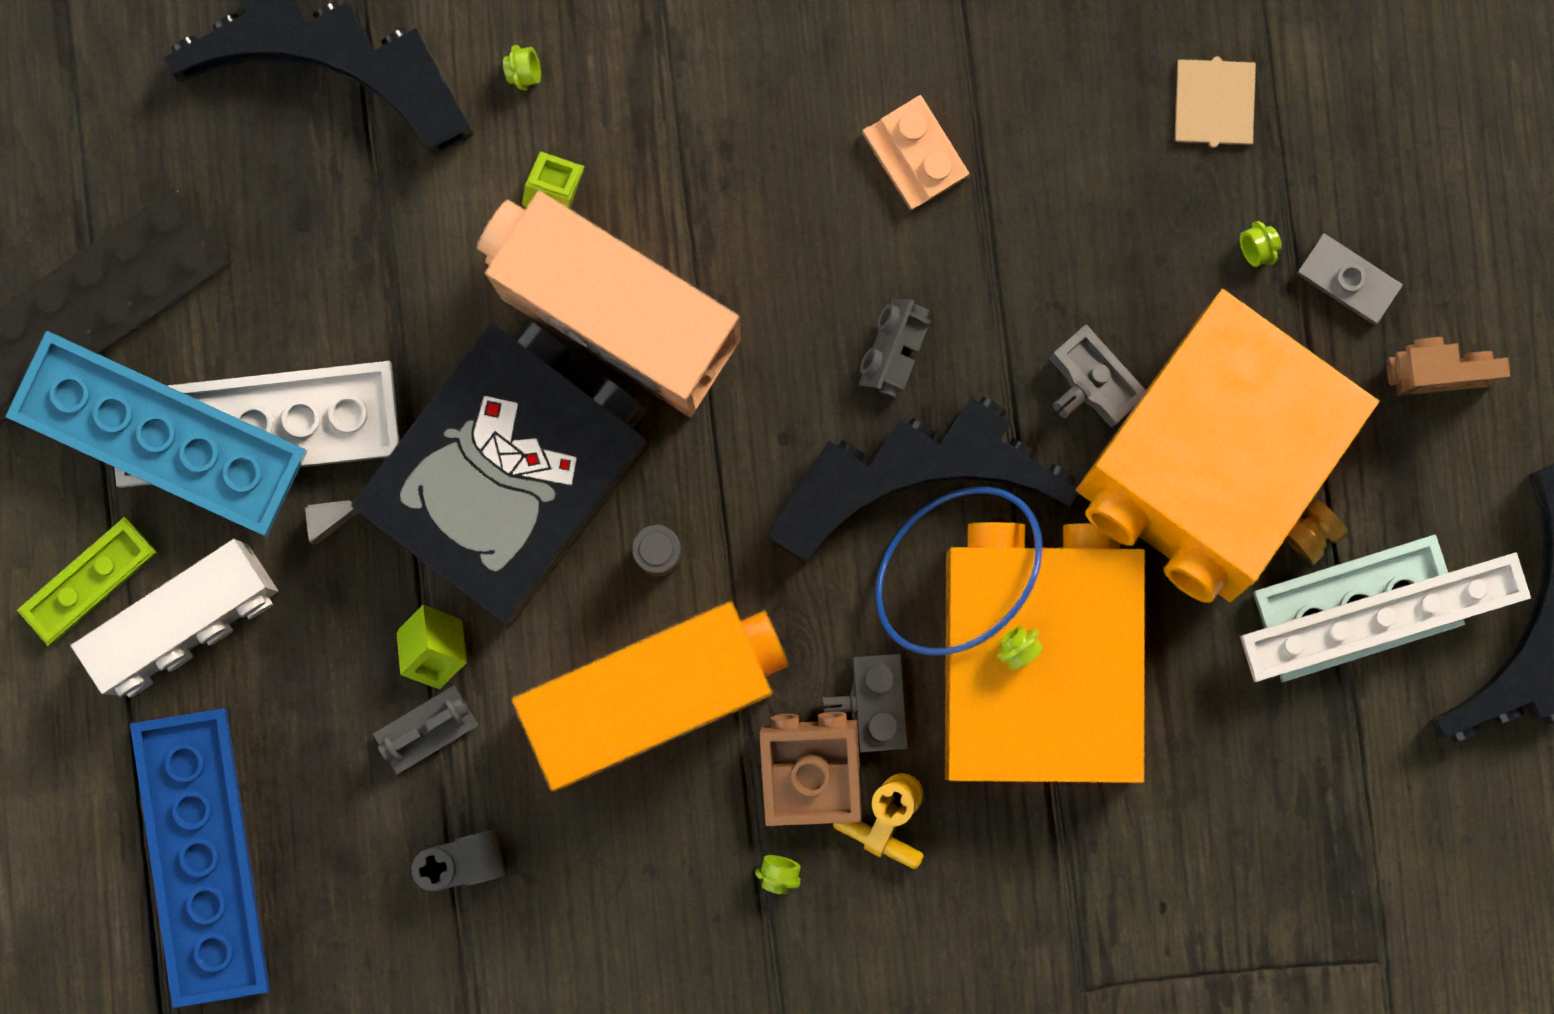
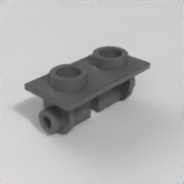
(883, 365)
(425, 730)

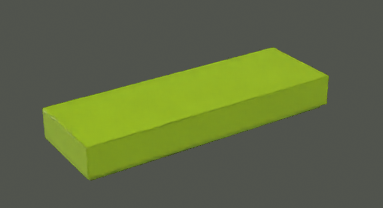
(87, 581)

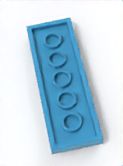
(156, 433)

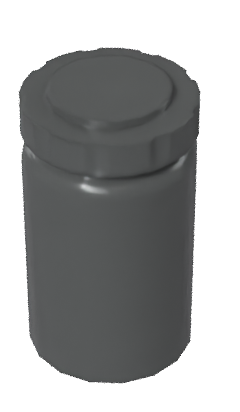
(657, 550)

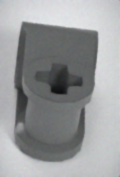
(467, 859)

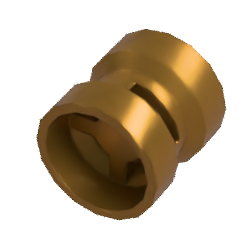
(1311, 534)

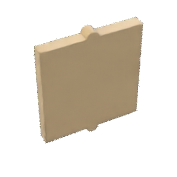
(1215, 102)

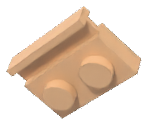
(915, 153)

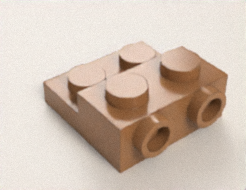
(1437, 367)
(810, 770)

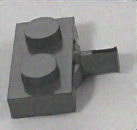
(1095, 378)
(875, 702)

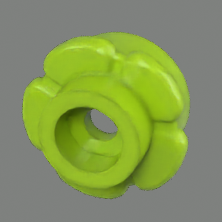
(522, 67)
(1260, 244)
(1019, 647)
(779, 874)

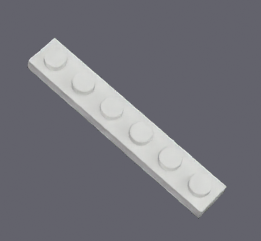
(1385, 617)

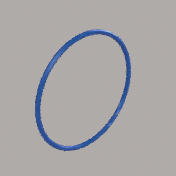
(1005, 620)

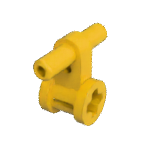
(879, 838)

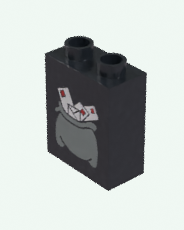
(505, 468)

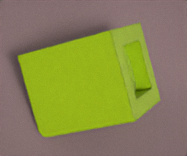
(431, 647)

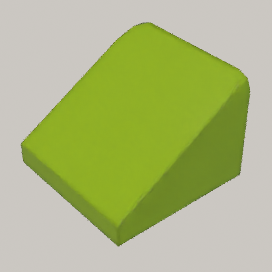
(553, 177)

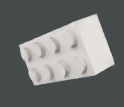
(175, 619)

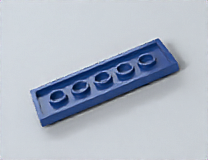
(199, 857)

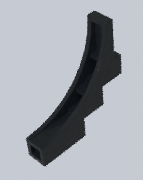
(276, 31)
(971, 450)
(1529, 670)

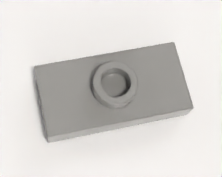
(1349, 279)

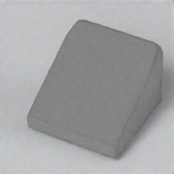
(327, 518)

